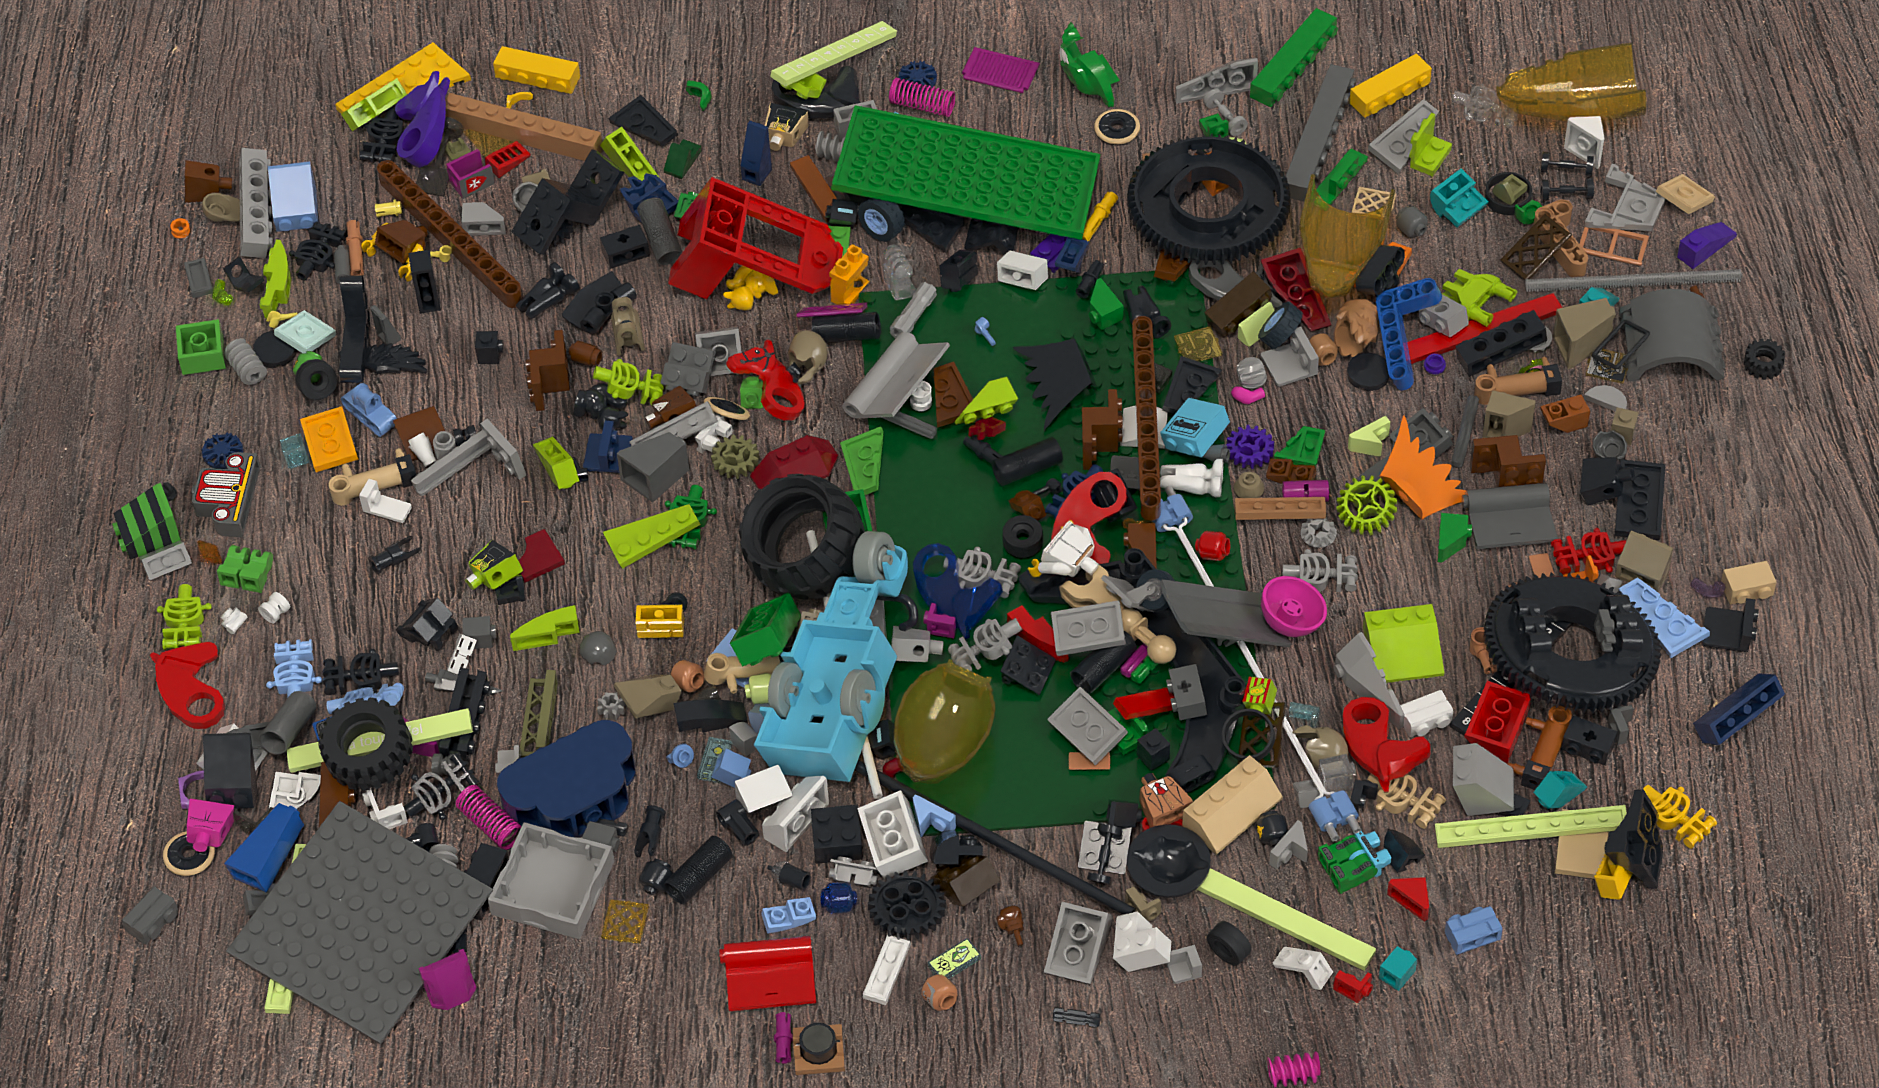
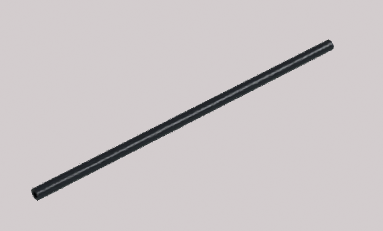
(1008, 846)

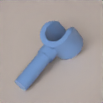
(980, 328)

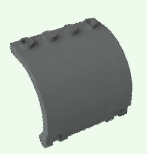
(1680, 329)

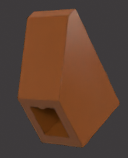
(1567, 414)

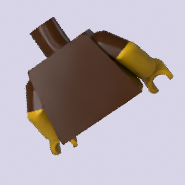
(397, 240)

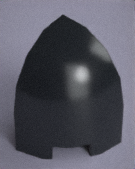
(1402, 850)

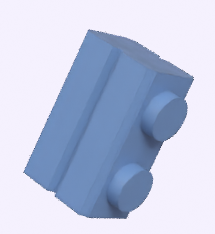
(1473, 929)

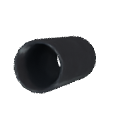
(840, 327)
(1033, 460)
(1101, 664)
(700, 869)

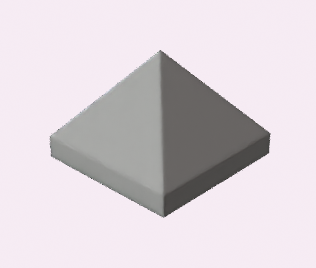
(1610, 582)

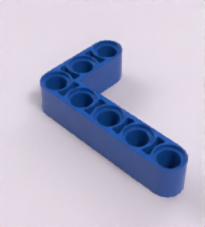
(1399, 305)

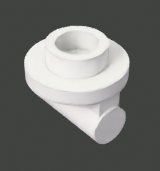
(233, 619)

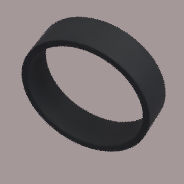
(1501, 208)
(1244, 712)

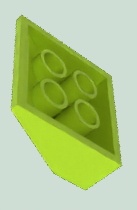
(1405, 642)

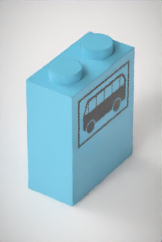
(1195, 427)

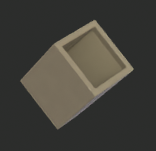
(1582, 329)

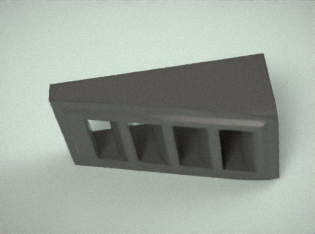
(384, 328)

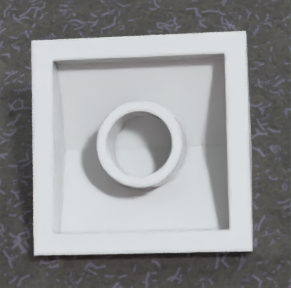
(1129, 430)

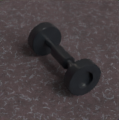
(1568, 164)
(1566, 189)
(1104, 853)

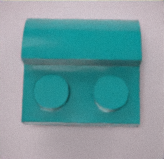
(1457, 198)

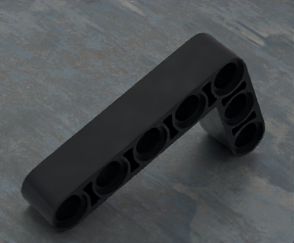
(355, 329)

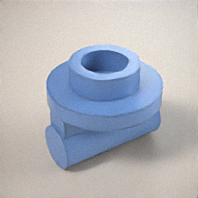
(681, 755)

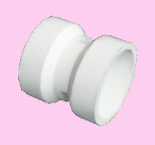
(921, 397)
(274, 607)

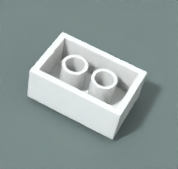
(892, 834)

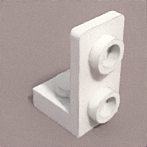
(381, 505)
(389, 817)
(1306, 961)

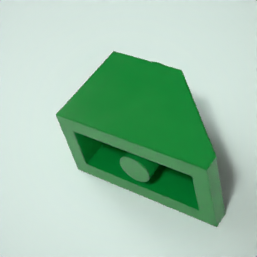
(1105, 306)
(1452, 534)

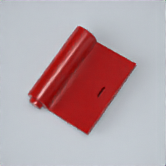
(769, 973)

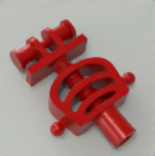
(1602, 555)

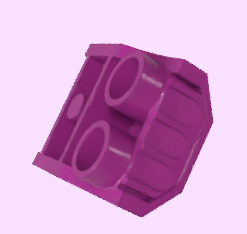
(448, 981)

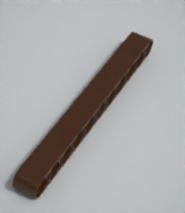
(449, 233)
(1146, 418)

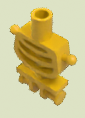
(1672, 817)

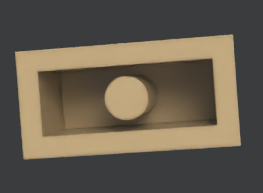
(1748, 581)

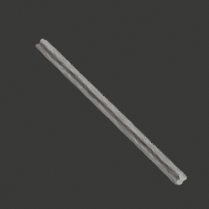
(1633, 279)

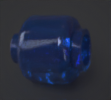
(838, 898)

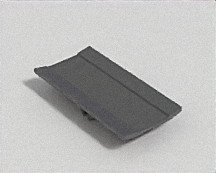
(1220, 613)

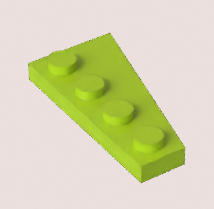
(648, 534)

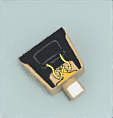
(785, 125)

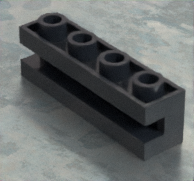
(467, 694)

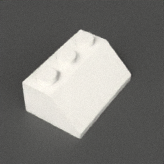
(794, 813)

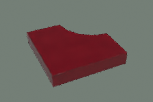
(540, 556)

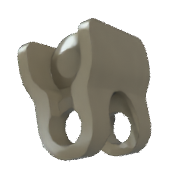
(626, 325)

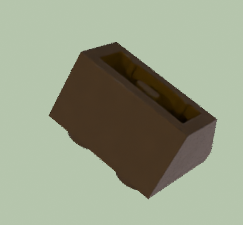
(966, 879)

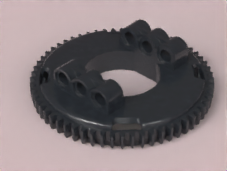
(1173, 174)
(1520, 643)

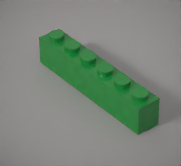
(1293, 57)

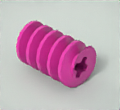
(1294, 1069)

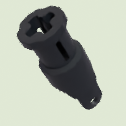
(391, 556)
(650, 830)

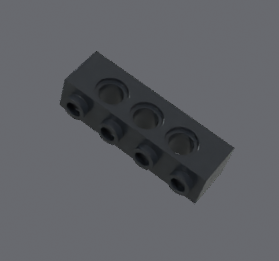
(1487, 349)

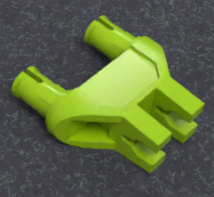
(1474, 291)

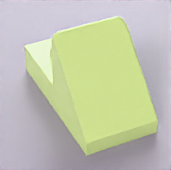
(1369, 438)

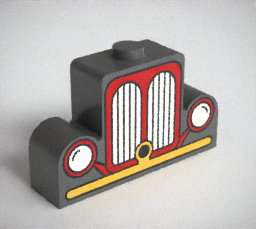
(227, 493)

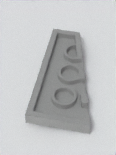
(1394, 144)

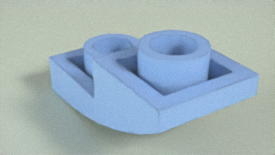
(794, 914)

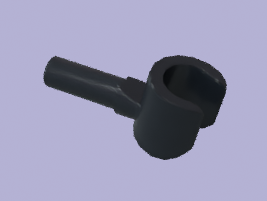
(794, 370)
(581, 472)
(1052, 485)

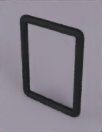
(1610, 336)

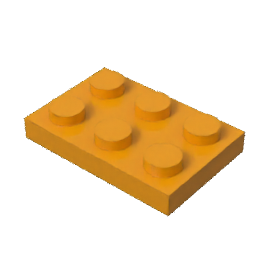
(329, 439)

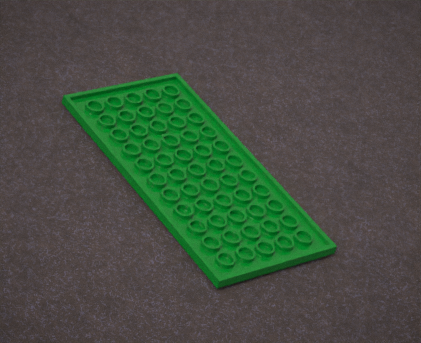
(966, 172)

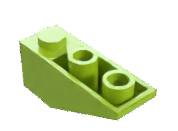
(993, 398)

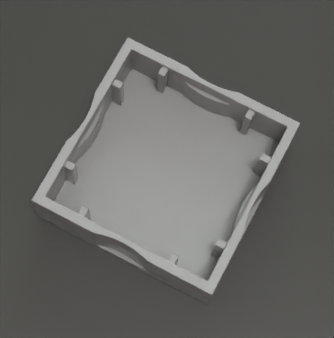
(551, 881)

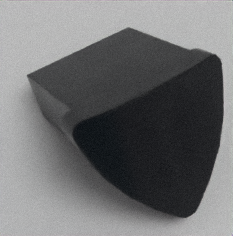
(511, 591)

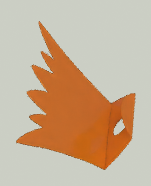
(1417, 479)

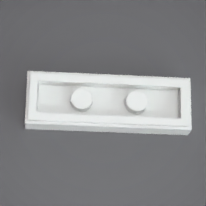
(886, 970)

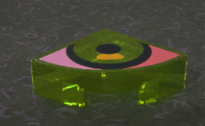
(1536, 365)

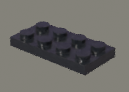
(1642, 500)

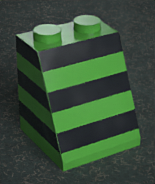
(146, 523)

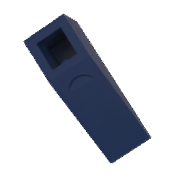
(756, 154)

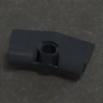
(594, 302)

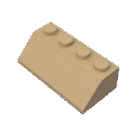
(1232, 804)

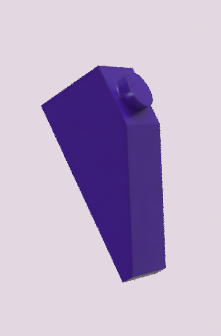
(1703, 243)

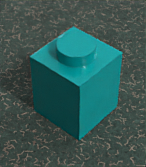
(1398, 968)

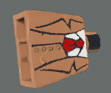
(1162, 800)

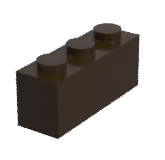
(1238, 304)

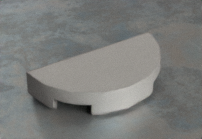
(1606, 397)

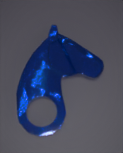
(964, 604)

